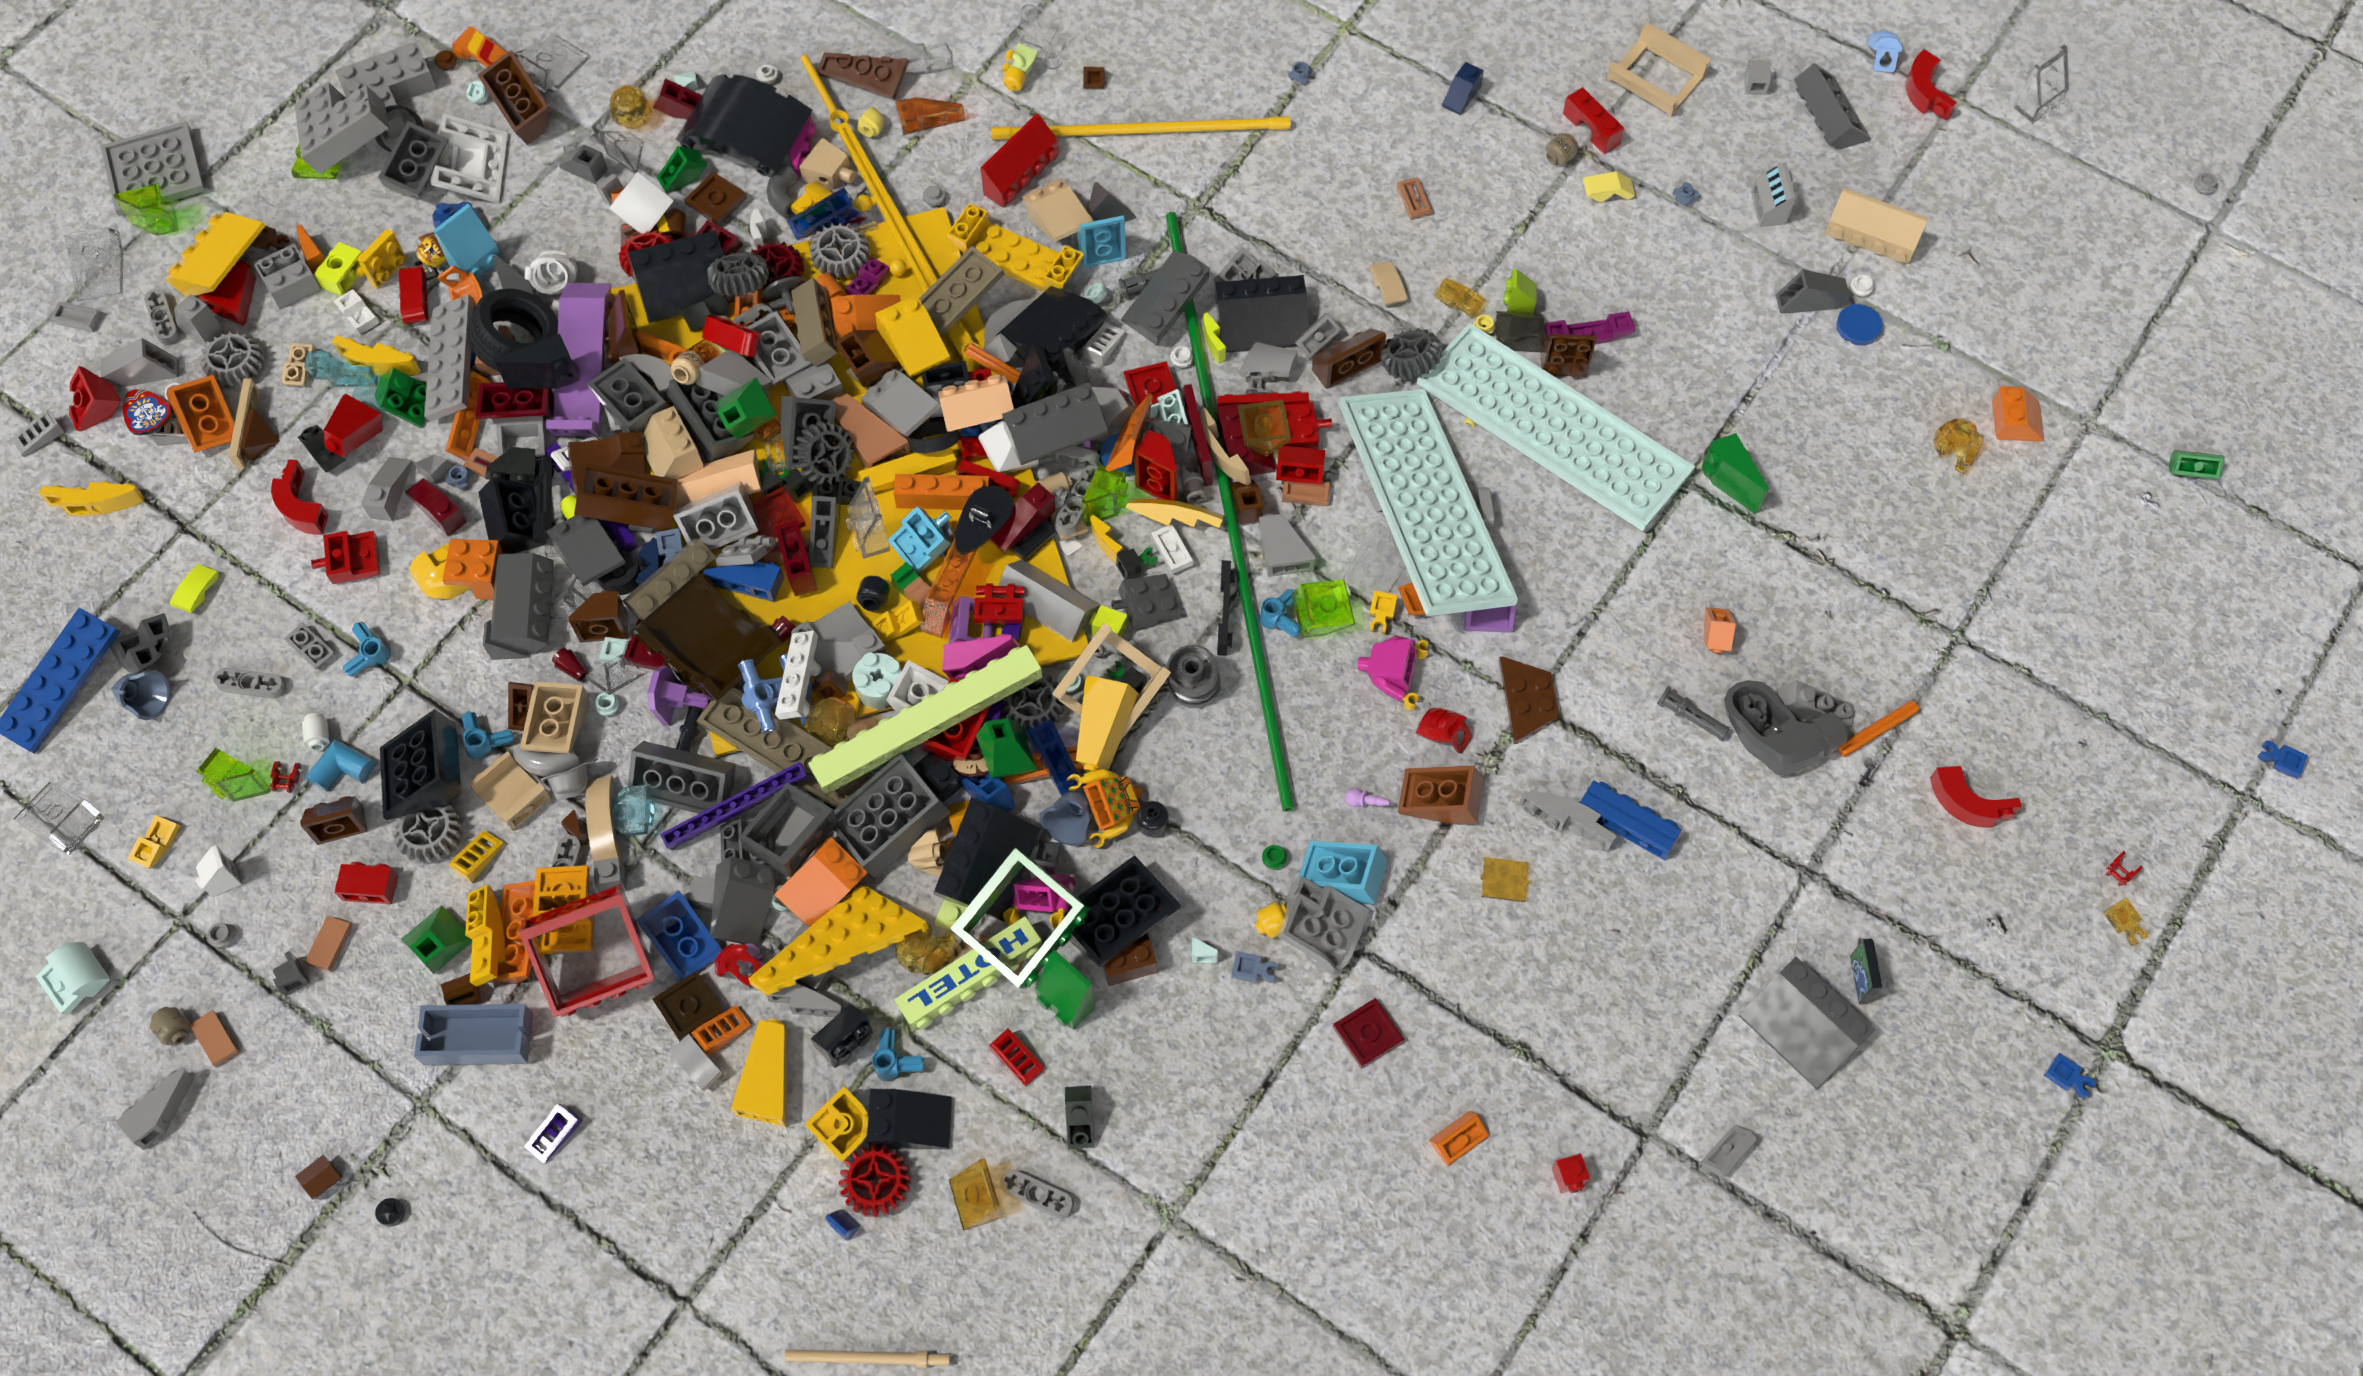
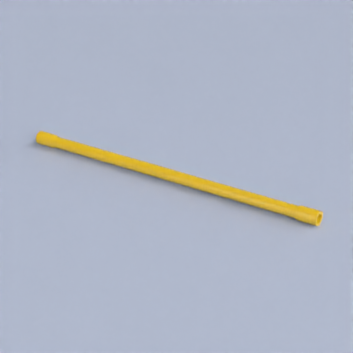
(1272, 123)

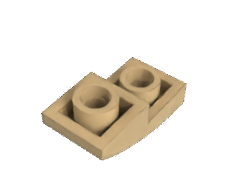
(1389, 283)
(294, 371)

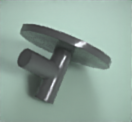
(781, 294)

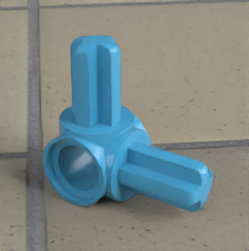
(1275, 614)
(368, 644)
(475, 734)
(898, 1064)

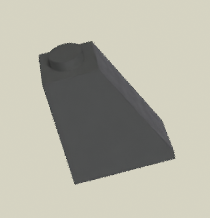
(1812, 292)

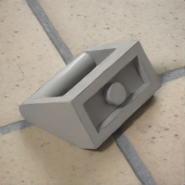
(522, 427)

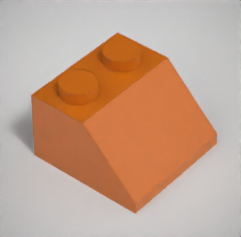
(2016, 415)

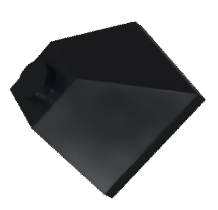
(938, 776)

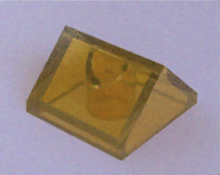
(1264, 426)
(975, 1196)

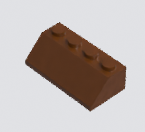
(516, 97)
(626, 497)

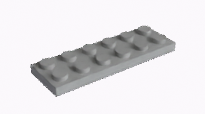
(449, 358)

